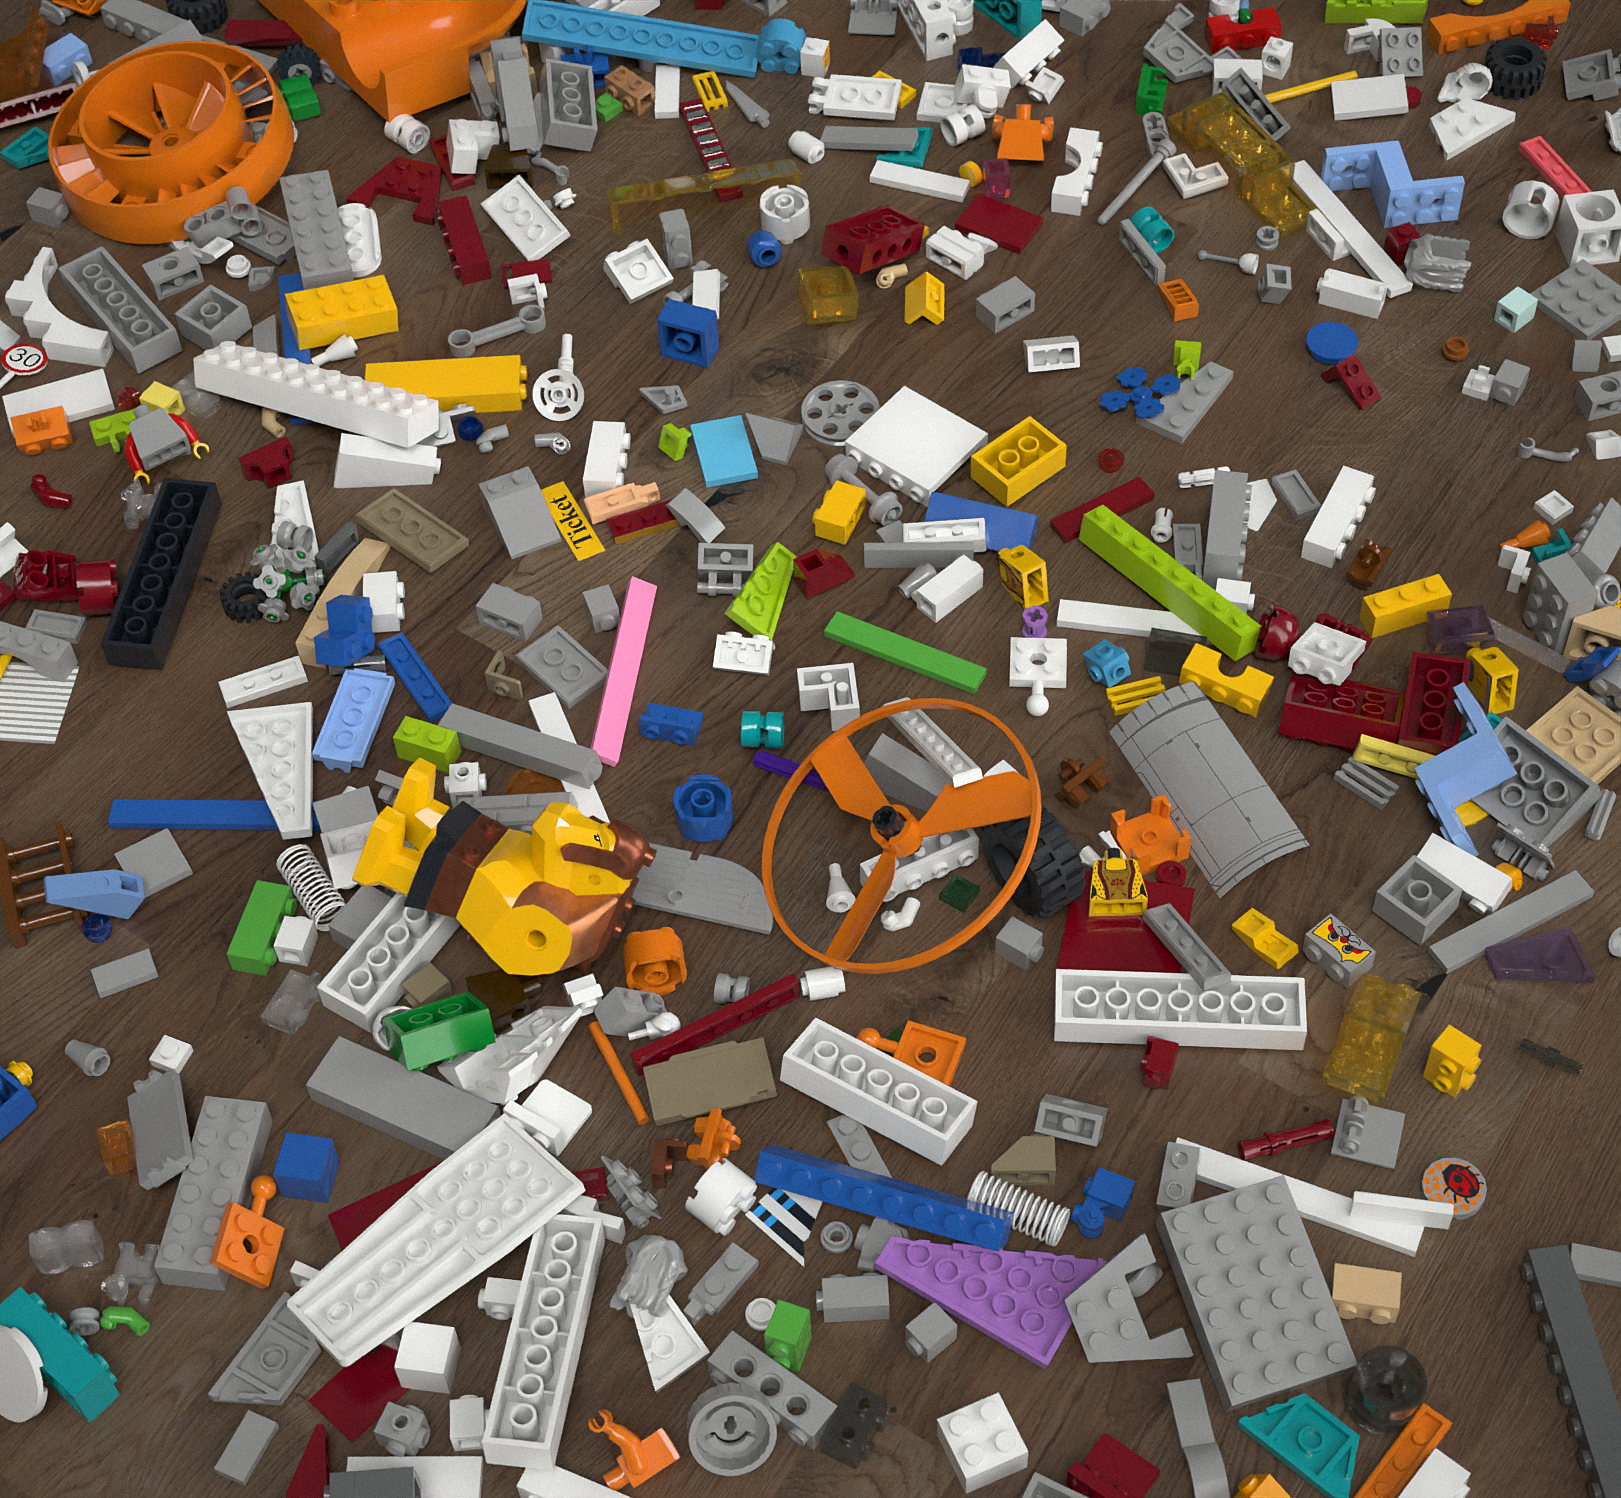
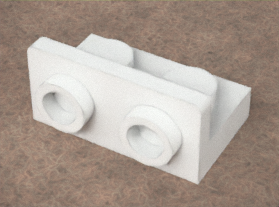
(743, 654)

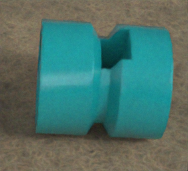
(1153, 228)
(753, 725)

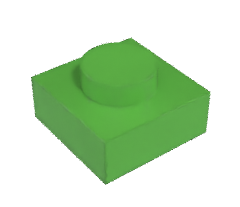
(607, 107)

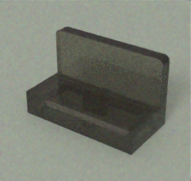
(1170, 650)

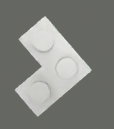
(468, 142)
(832, 689)

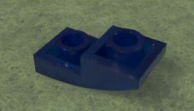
(975, 57)

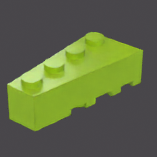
(1388, 10)

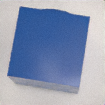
(306, 1167)

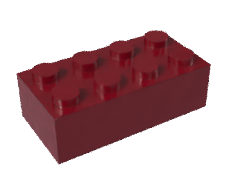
(1429, 712)

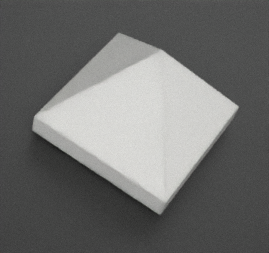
(987, 244)

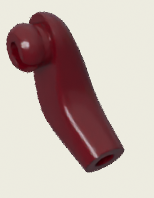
(47, 495)

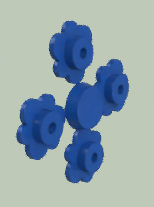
(1141, 395)

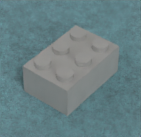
(1555, 598)

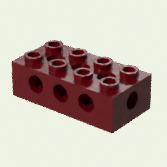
(872, 239)

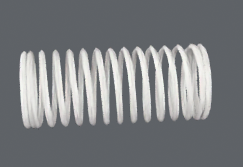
(291, 872)
(1056, 1224)

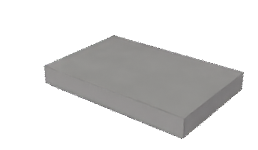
(563, 666)

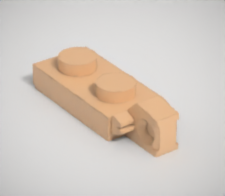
(620, 501)

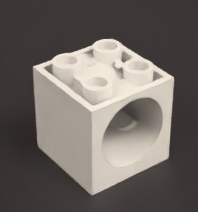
(1590, 227)

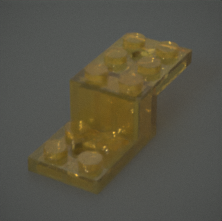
(1371, 1037)

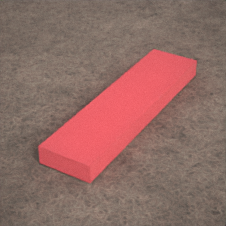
(1552, 167)

